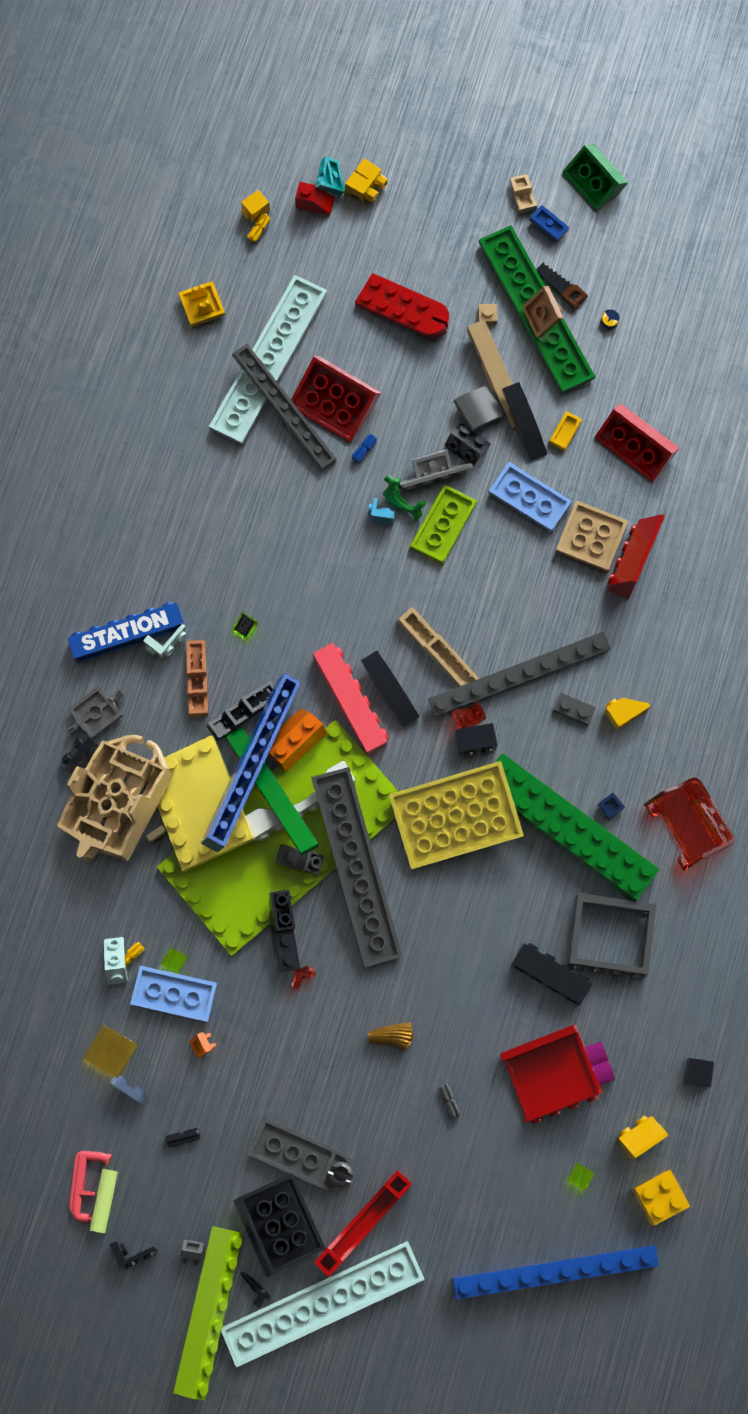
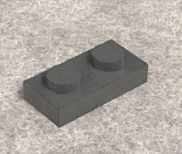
(574, 709)

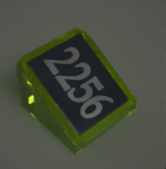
(245, 625)

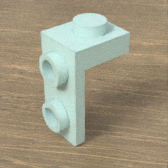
(154, 647)
(115, 961)

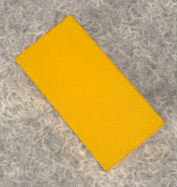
(565, 431)

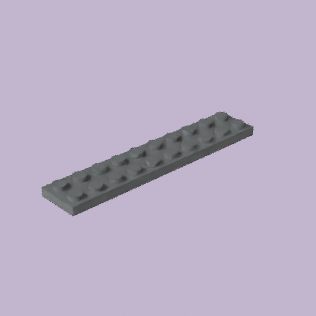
(356, 867)

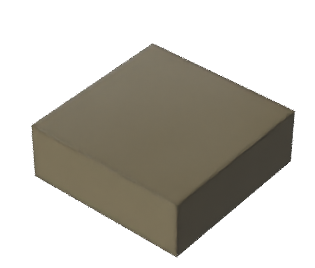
(156, 835)

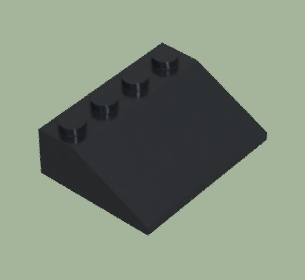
(279, 1224)

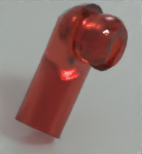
(299, 975)

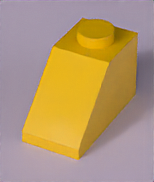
(624, 711)

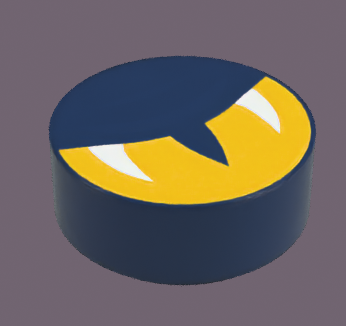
(610, 319)

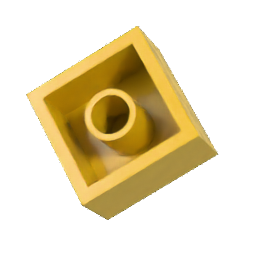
(660, 1197)

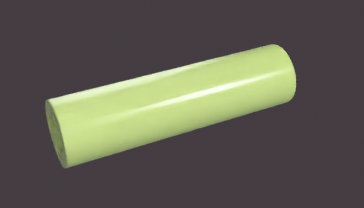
(103, 1201)

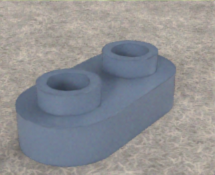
(136, 1093)

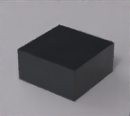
(699, 1072)

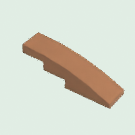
(197, 678)

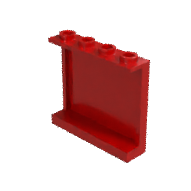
(552, 1074)

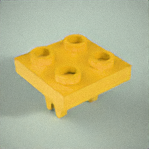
(201, 304)

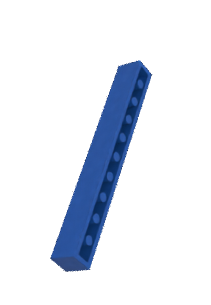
(250, 763)
(555, 1272)

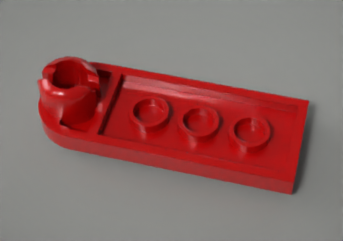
(404, 307)

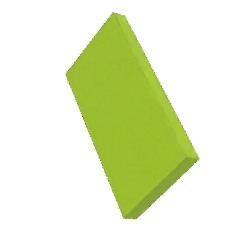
(443, 524)

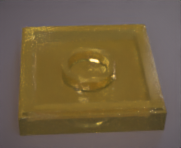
(110, 1051)

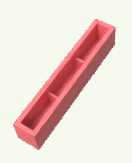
(350, 699)

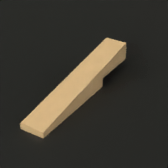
(491, 364)
(436, 648)

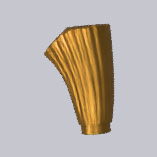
(396, 1035)

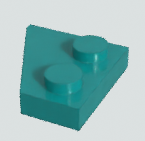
(330, 176)

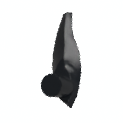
(257, 1288)

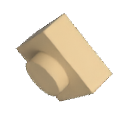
(488, 312)

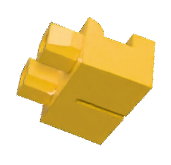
(363, 181)

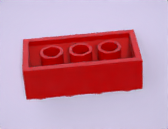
(636, 442)

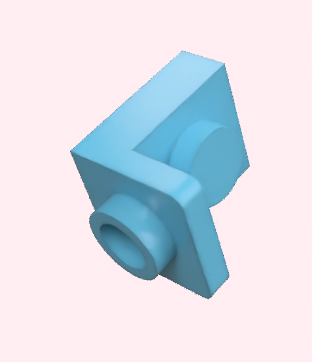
(381, 515)

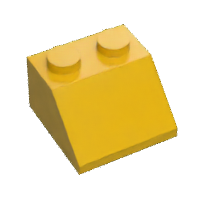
(641, 1137)

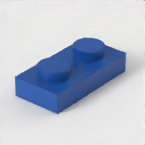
(549, 223)

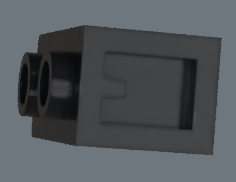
(120, 1252)

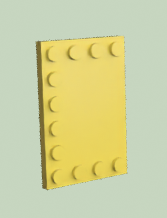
(192, 800)
(456, 815)

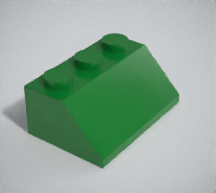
(595, 176)

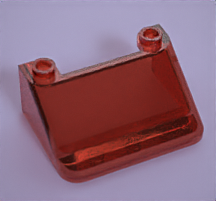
(692, 820)

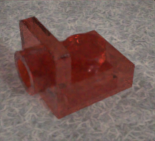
(469, 716)

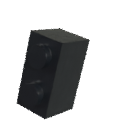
(476, 740)

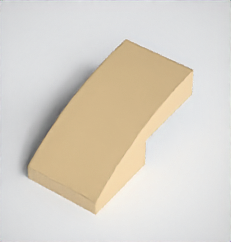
(523, 194)

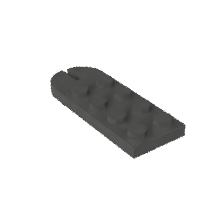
(301, 1156)

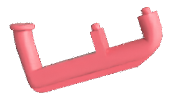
(78, 1182)

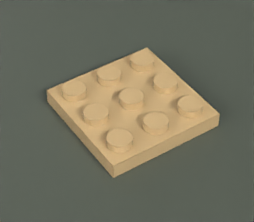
(591, 536)

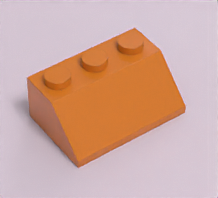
(296, 739)

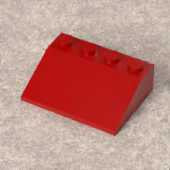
(334, 398)
(634, 555)

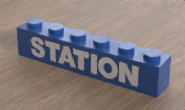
(125, 632)

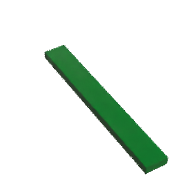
(276, 798)

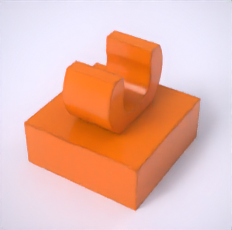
(201, 1045)

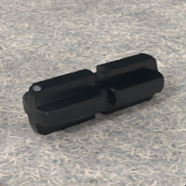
(178, 1138)

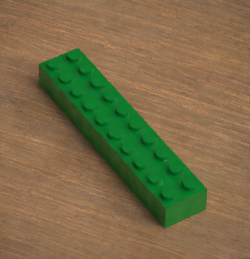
(577, 833)

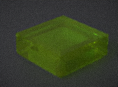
(174, 960)
(580, 1176)

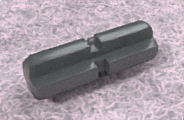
(451, 1105)

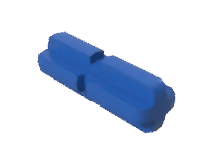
(362, 450)

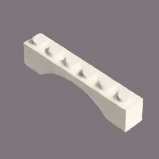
(264, 821)

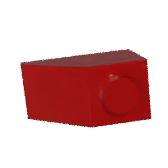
(313, 199)

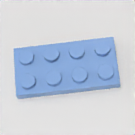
(530, 497)
(173, 994)

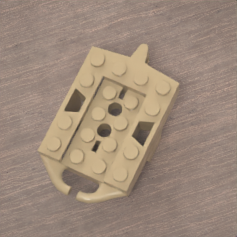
(95, 789)

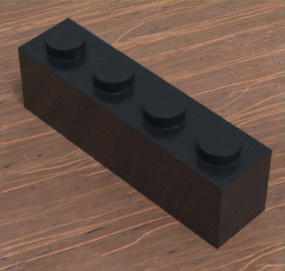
(552, 974)

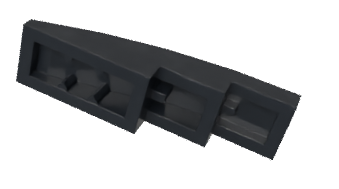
(525, 421)
(390, 688)
(240, 712)

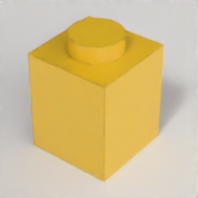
(254, 206)

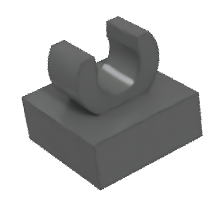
(192, 1250)

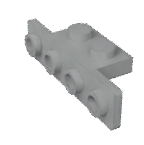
(432, 467)

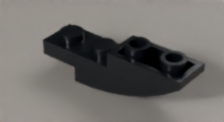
(282, 931)

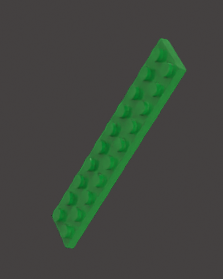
(521, 283)

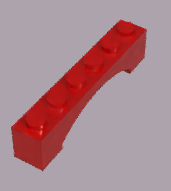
(363, 1223)

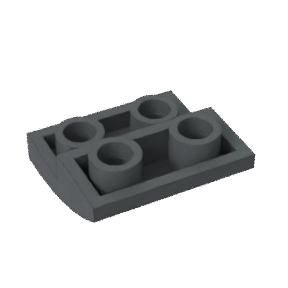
(479, 408)

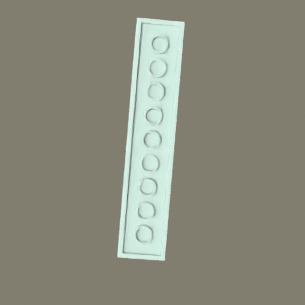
(274, 350)
(322, 1304)

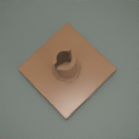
(542, 311)

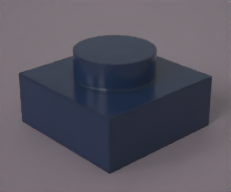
(611, 806)

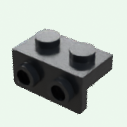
(467, 444)
(79, 755)

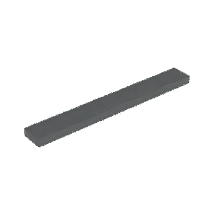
(284, 407)

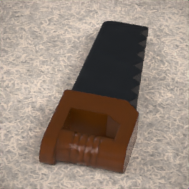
(562, 286)

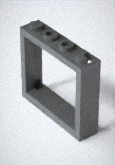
(617, 904)

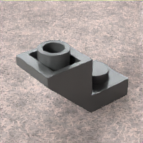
(291, 858)

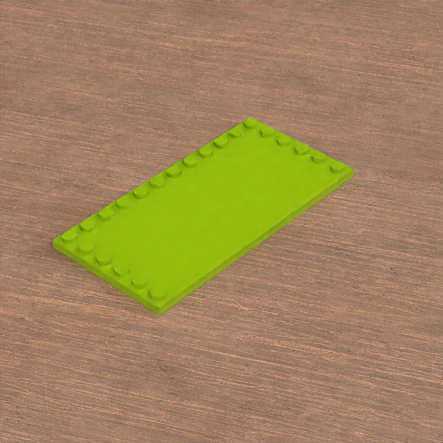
(234, 888)

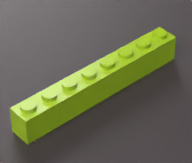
(208, 1313)

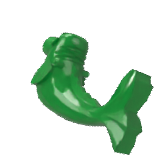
(393, 496)

